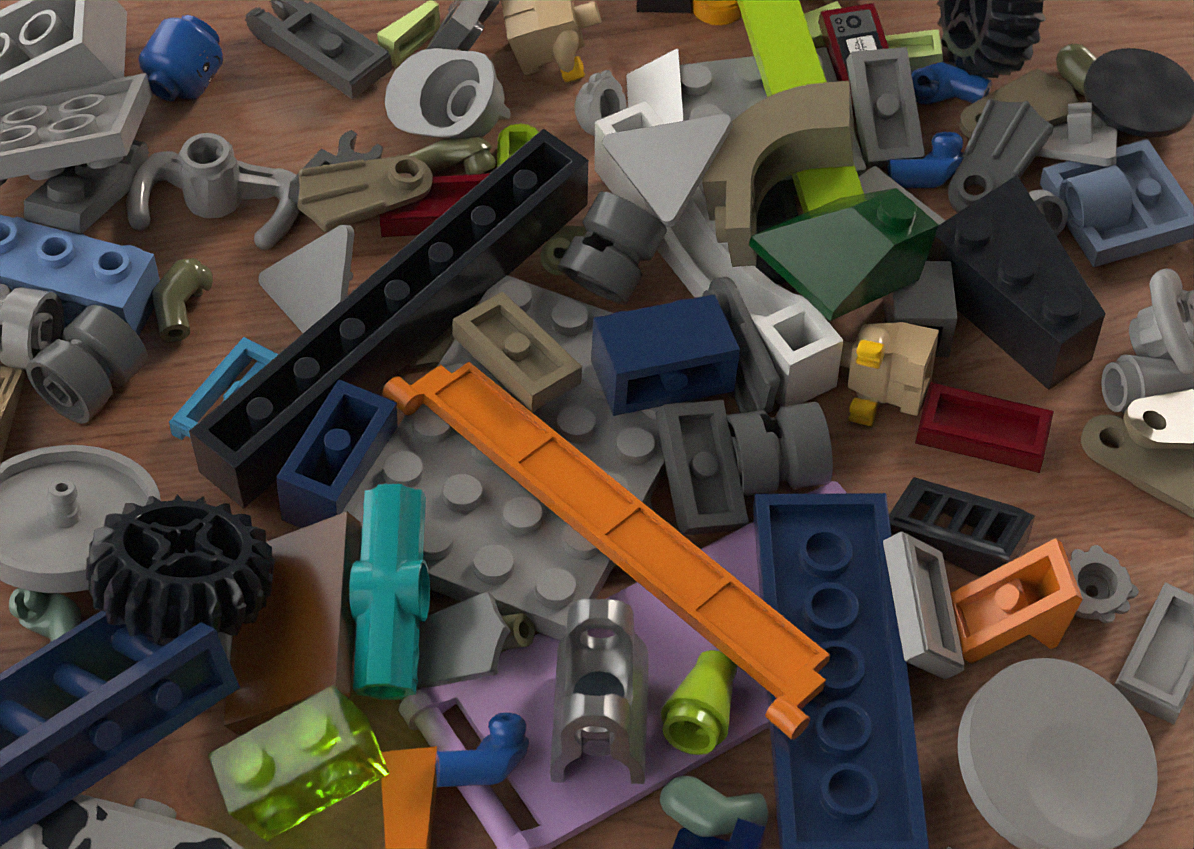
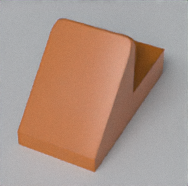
(1018, 599)

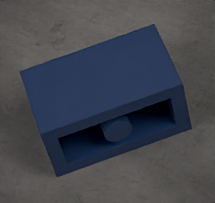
(664, 354)
(334, 454)

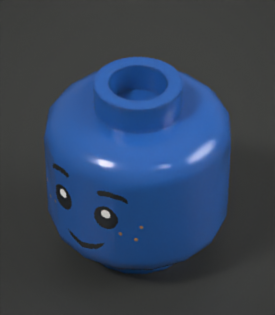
(181, 58)

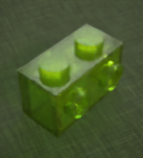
(298, 764)

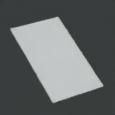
(659, 86)

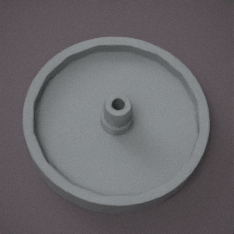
(53, 506)
(1057, 757)

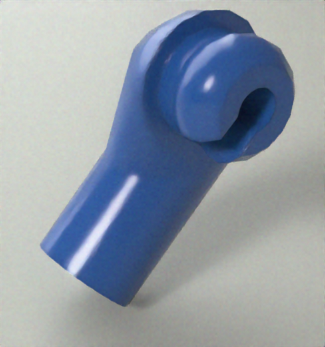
(946, 81)
(933, 168)
(491, 760)

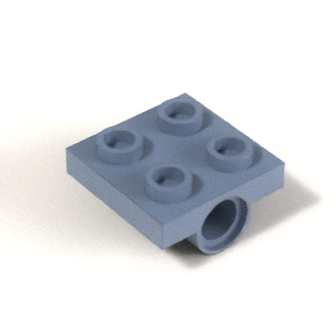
(1122, 206)

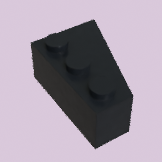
(1020, 283)

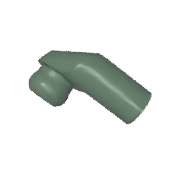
(45, 612)
(708, 811)

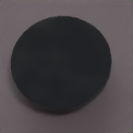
(1140, 92)

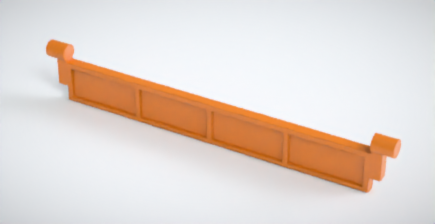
(628, 534)

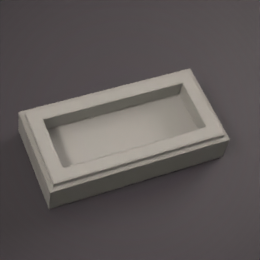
(923, 606)
(1162, 659)

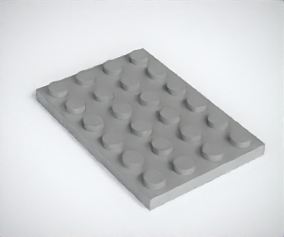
(485, 525)

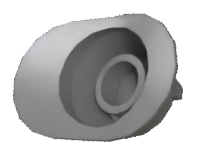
(446, 94)

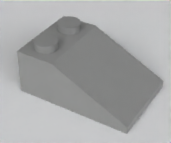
(60, 45)

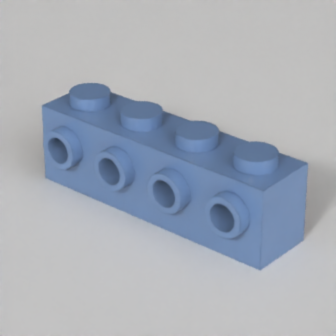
(78, 270)

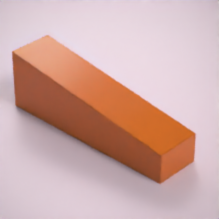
(409, 798)

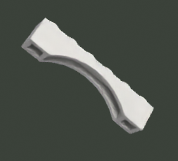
(793, 331)

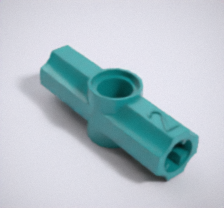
(389, 592)

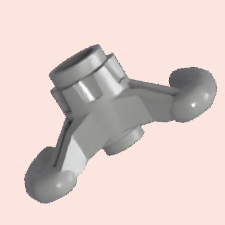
(214, 185)
(1167, 325)

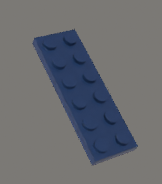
(856, 764)

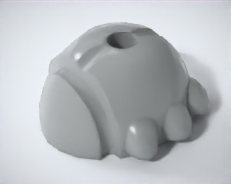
(598, 99)
(1107, 581)

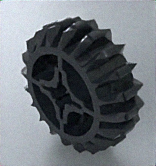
(990, 35)
(179, 567)

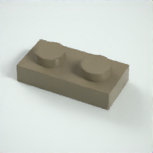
(517, 351)

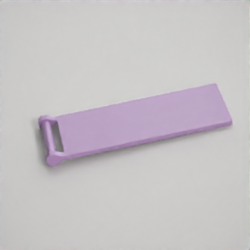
(592, 784)

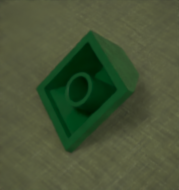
(850, 249)

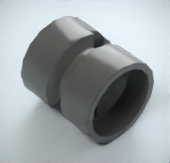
(614, 244)
(82, 369)
(781, 448)

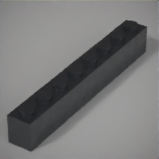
(392, 313)

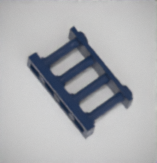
(93, 707)

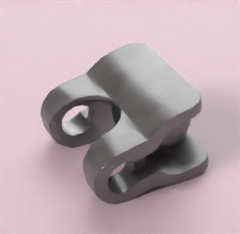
(600, 689)

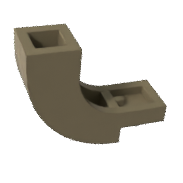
(768, 142)

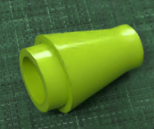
(700, 707)

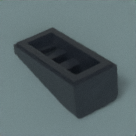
(987, 516)

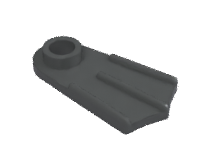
(999, 149)
(756, 375)
(461, 642)

